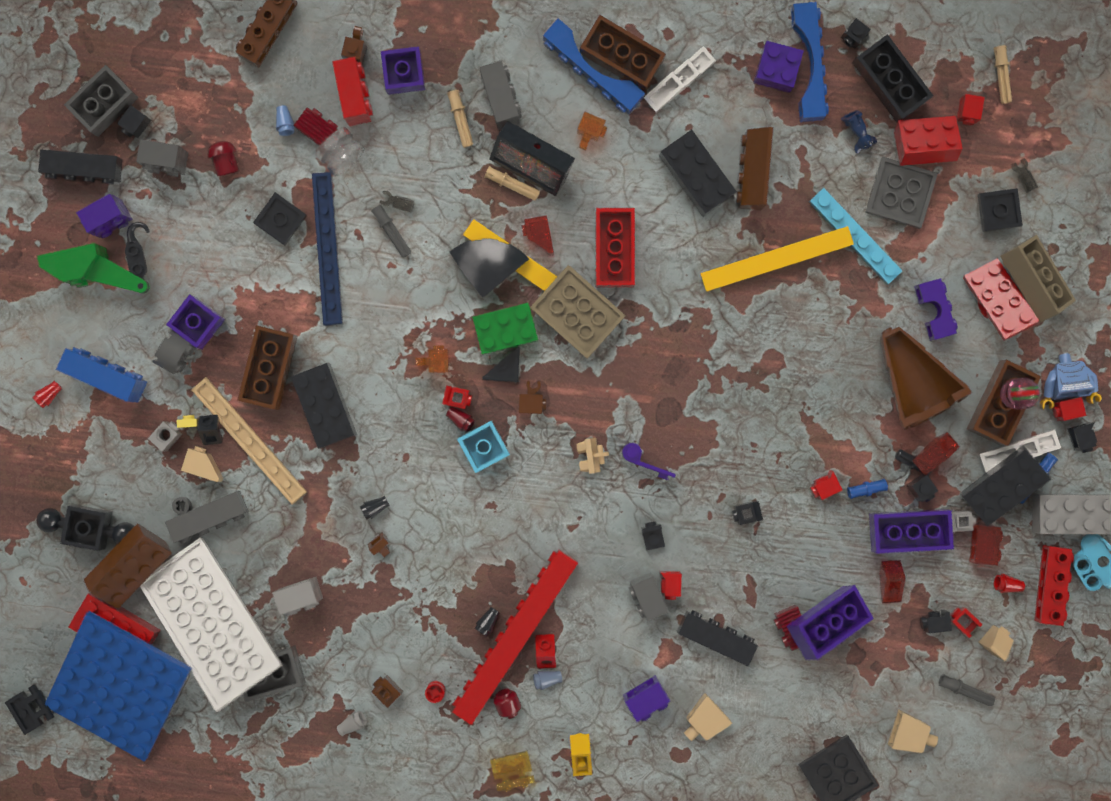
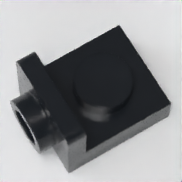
(855, 33)
(209, 430)
(653, 535)

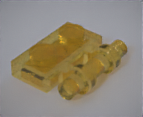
(511, 765)

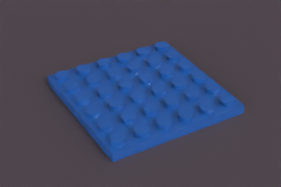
(117, 686)

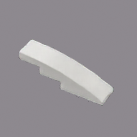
(679, 79)
(1035, 445)

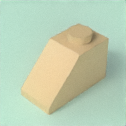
(201, 464)
(997, 642)

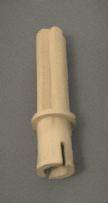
(1003, 75)
(460, 118)
(512, 183)

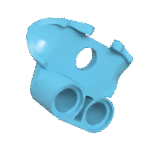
(1092, 549)

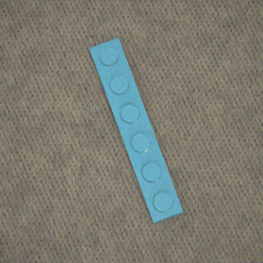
(863, 243)

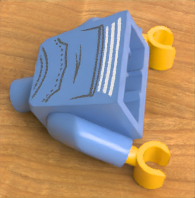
(1070, 381)

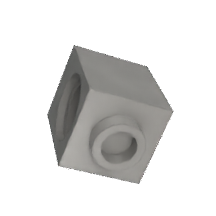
(157, 436)

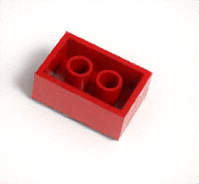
(352, 91)
(928, 140)

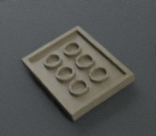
(577, 311)

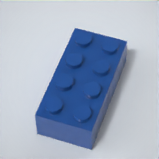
(102, 375)

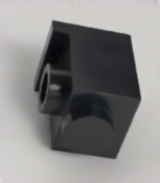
(936, 622)

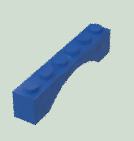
(805, 23)
(622, 92)

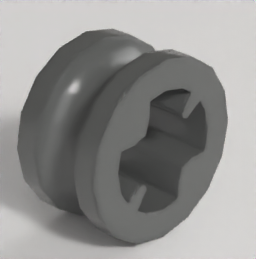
(175, 505)

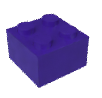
(778, 66)
(403, 70)
(104, 216)
(195, 322)
(646, 699)

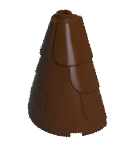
(918, 379)

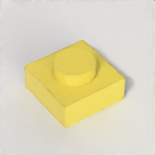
(188, 421)

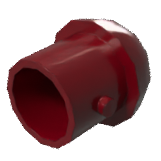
(223, 158)

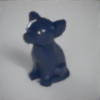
(856, 124)

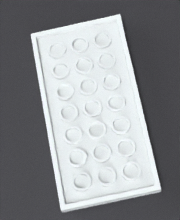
(210, 624)

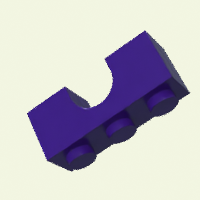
(934, 293)

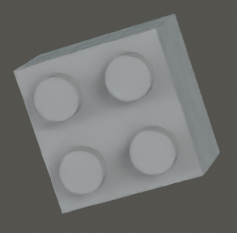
(298, 595)

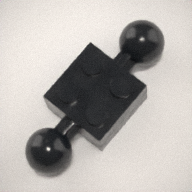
(83, 526)

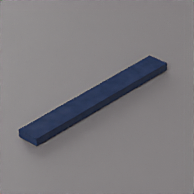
(327, 248)

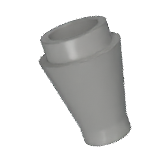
(352, 723)

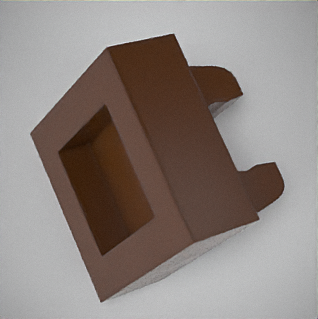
(379, 544)

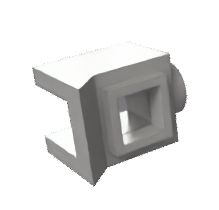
(963, 520)

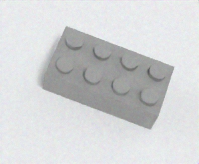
(1071, 513)

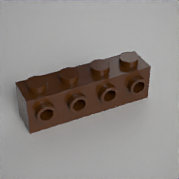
(264, 30)

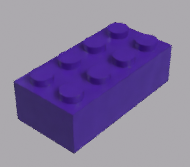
(911, 531)
(830, 622)

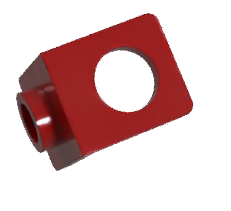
(545, 650)

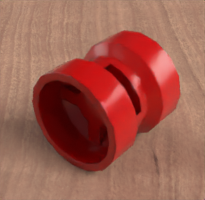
(435, 695)

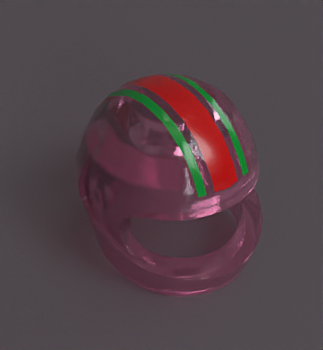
(1022, 393)

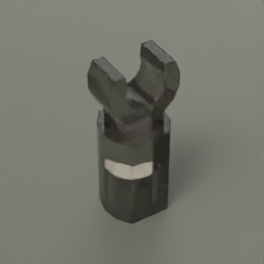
(1025, 176)
(398, 202)

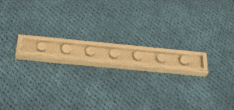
(249, 441)

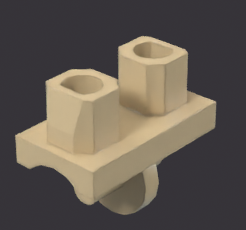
(595, 455)

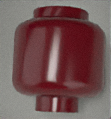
(507, 703)

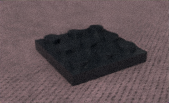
(838, 772)

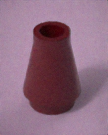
(462, 420)

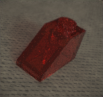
(538, 233)
(935, 453)
(891, 581)

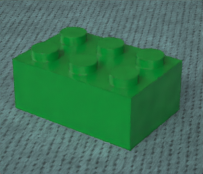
(505, 329)

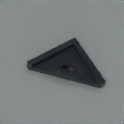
(505, 370)

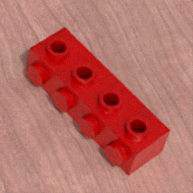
(1053, 585)

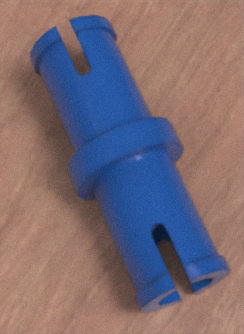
(867, 488)

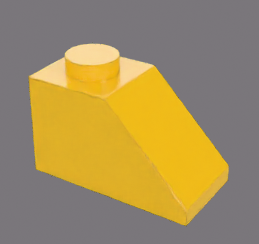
(581, 754)

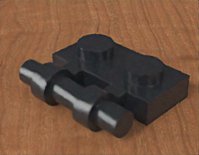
(25, 713)

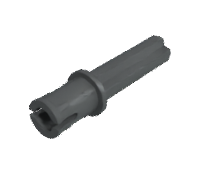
(387, 224)
(958, 686)

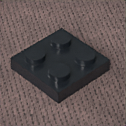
(1000, 210)
(280, 219)

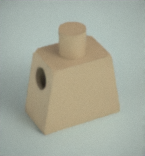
(706, 719)
(910, 734)

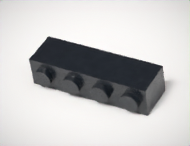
(80, 166)
(717, 638)

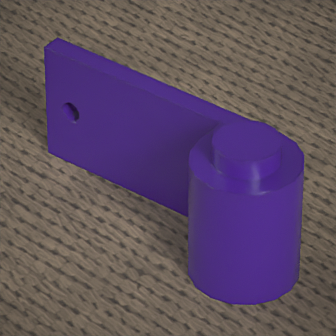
(633, 452)

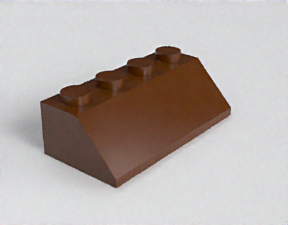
(755, 168)

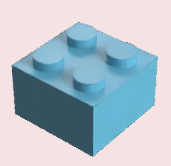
(483, 446)

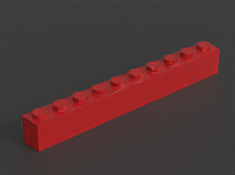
(514, 637)

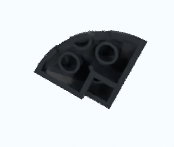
(487, 262)

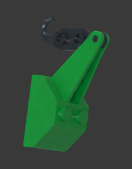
(91, 264)

